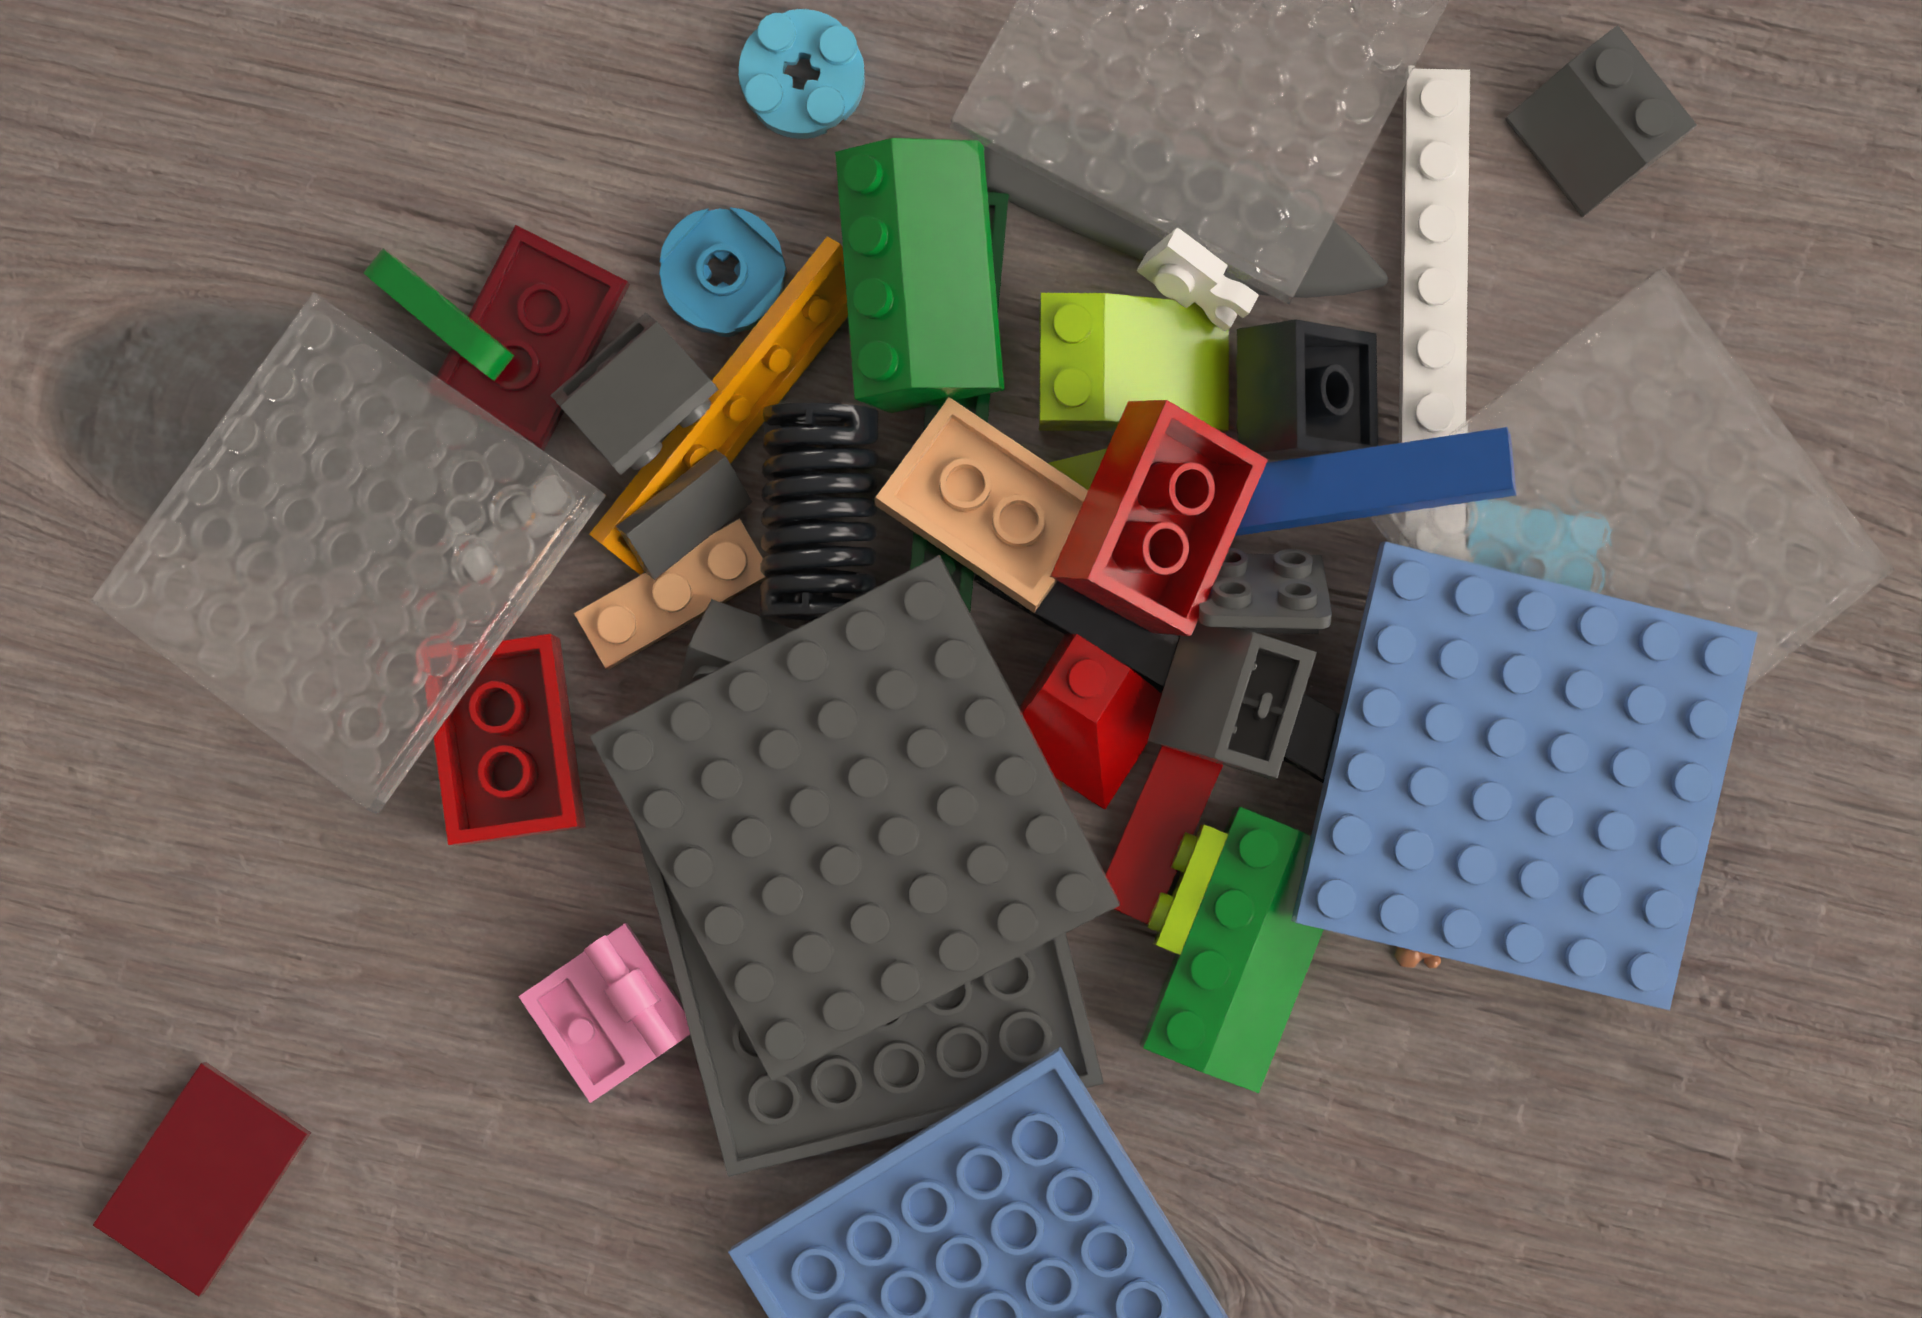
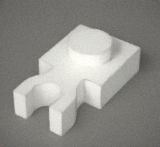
(1193, 274)

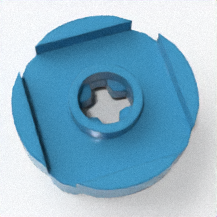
(722, 234)

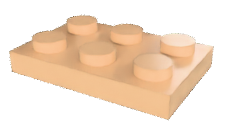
(985, 502)

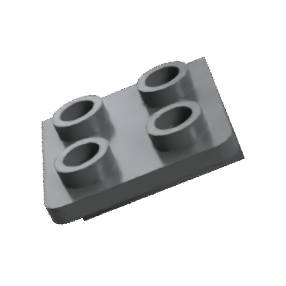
(1269, 593)

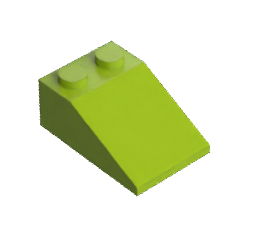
(1124, 349)

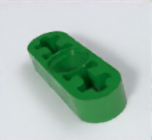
(438, 314)

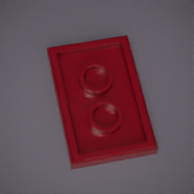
(549, 315)
(202, 1179)

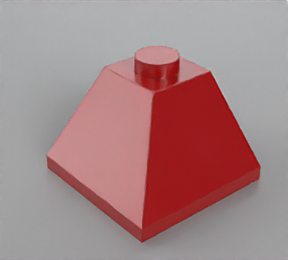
(1090, 718)

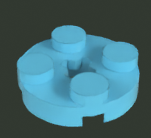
(782, 42)

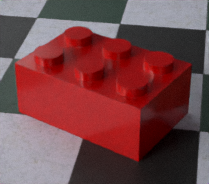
(1159, 517)
(511, 749)

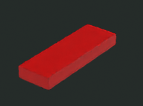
(1164, 811)

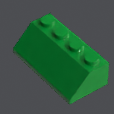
(919, 272)
(1240, 960)

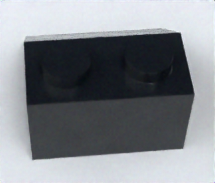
(1306, 389)

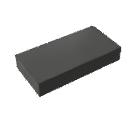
(684, 514)

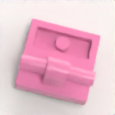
(607, 1012)

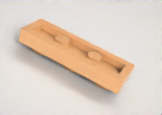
(653, 609)

